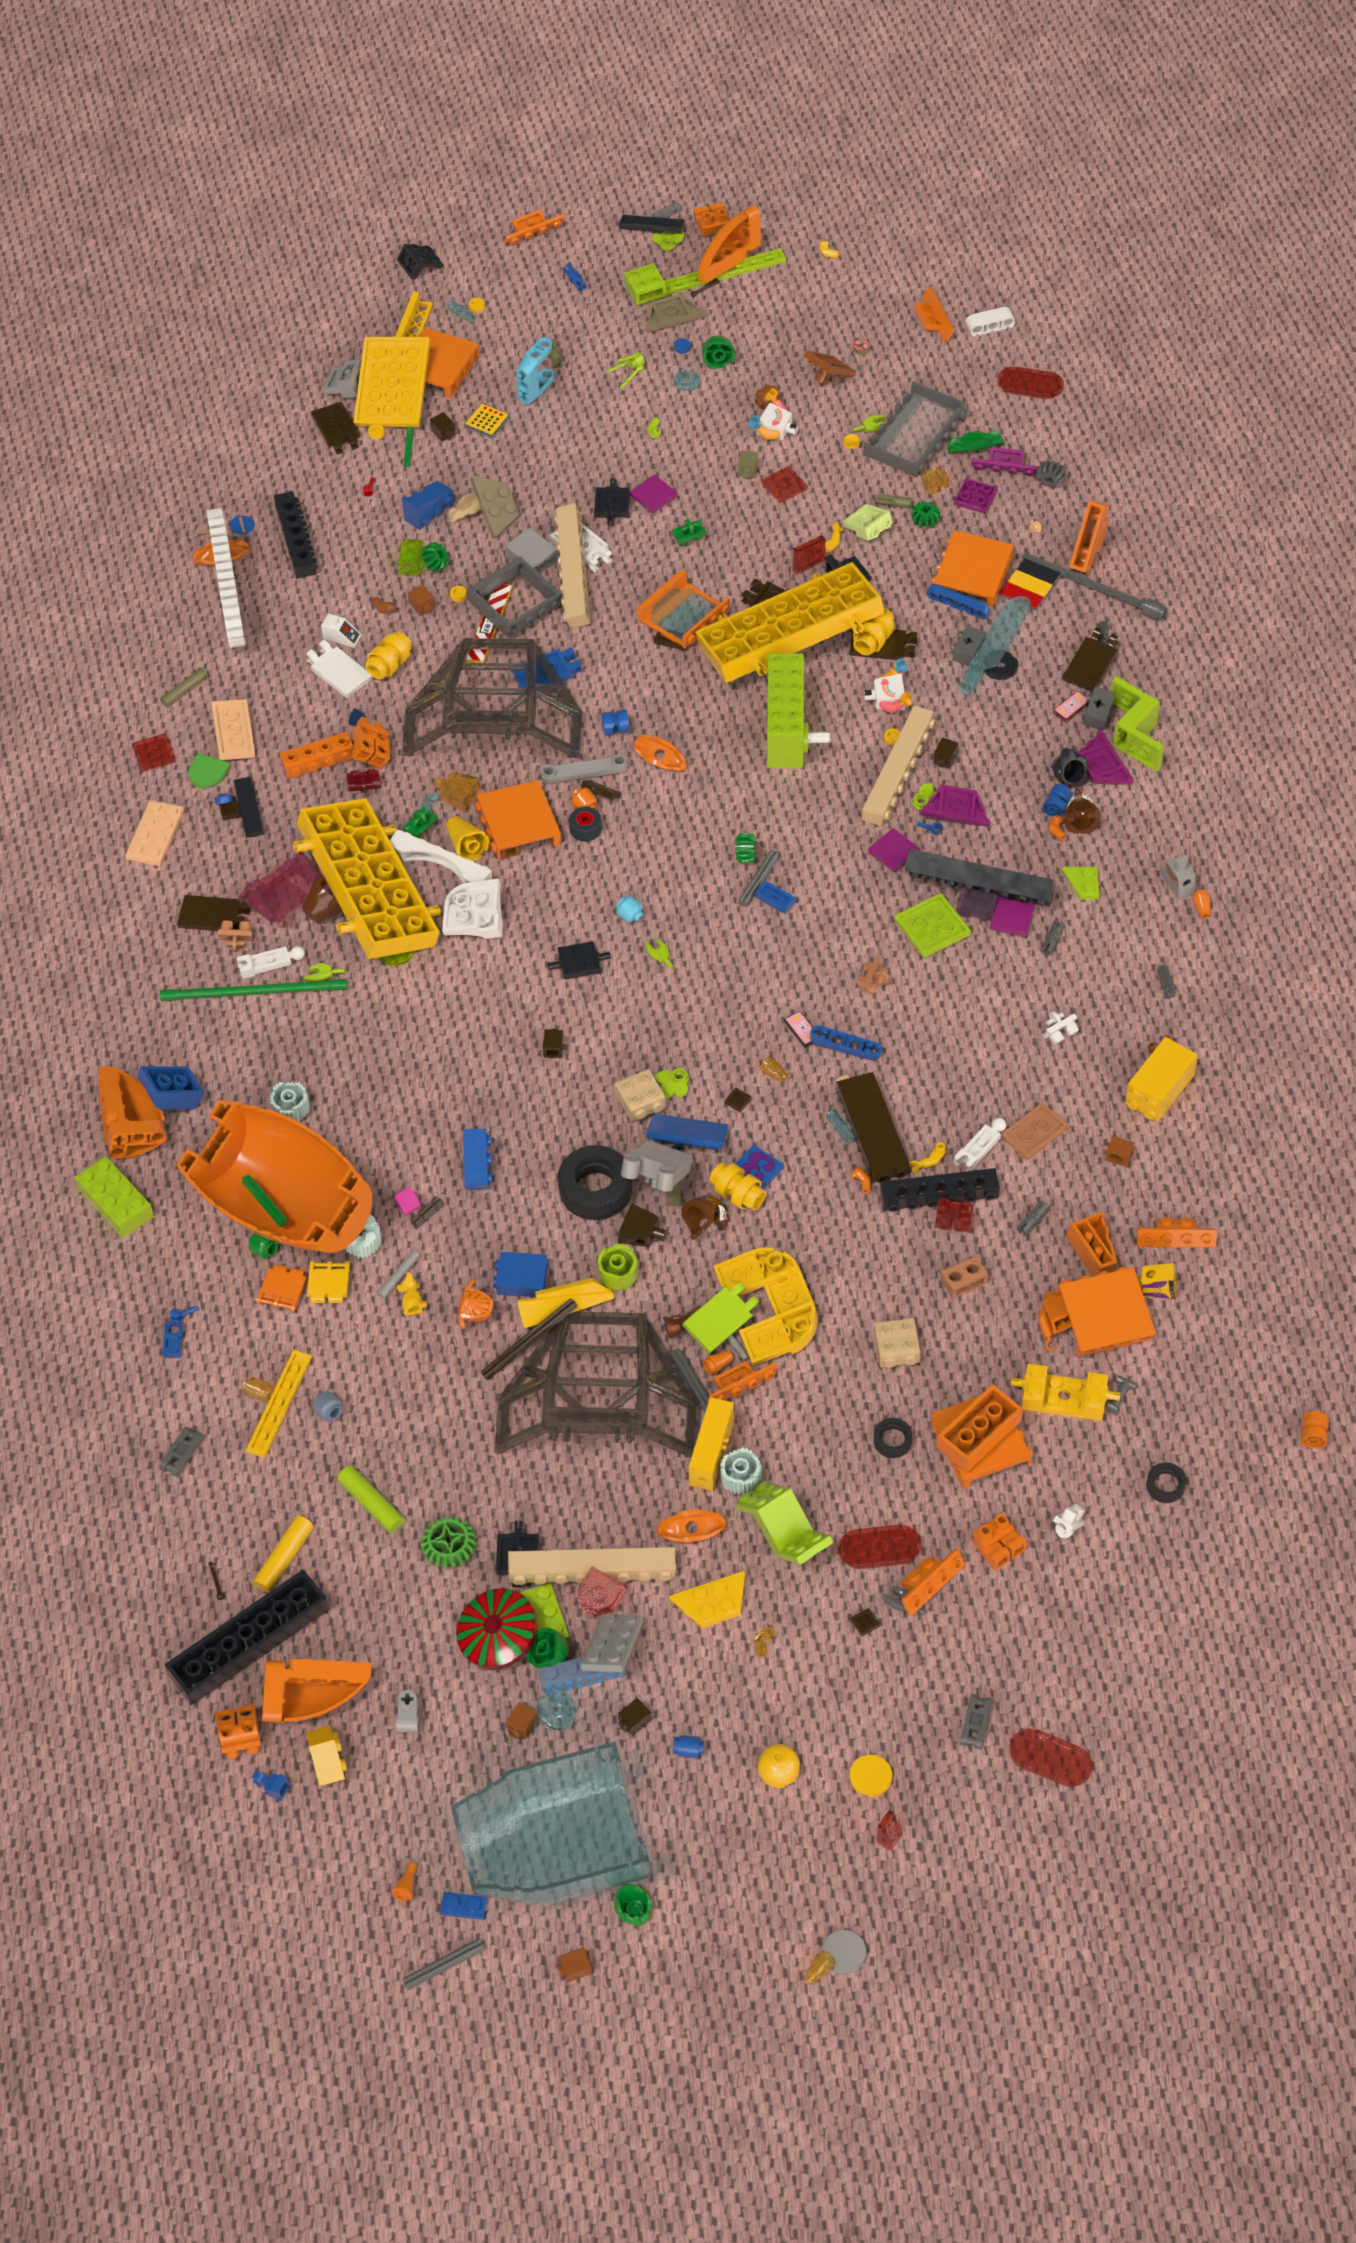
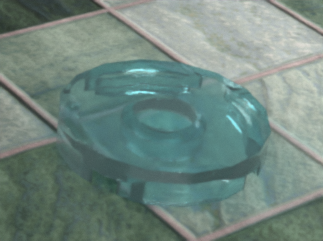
(549, 1716)

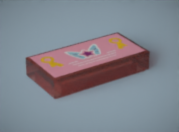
(1071, 707)

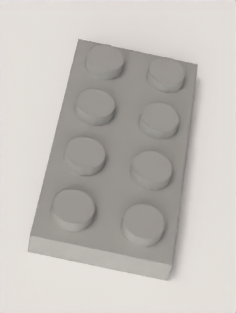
(612, 1643)

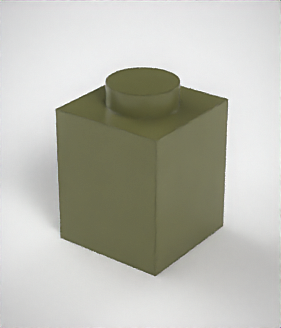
(747, 464)

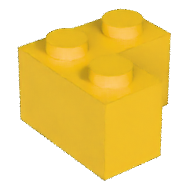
(324, 1751)

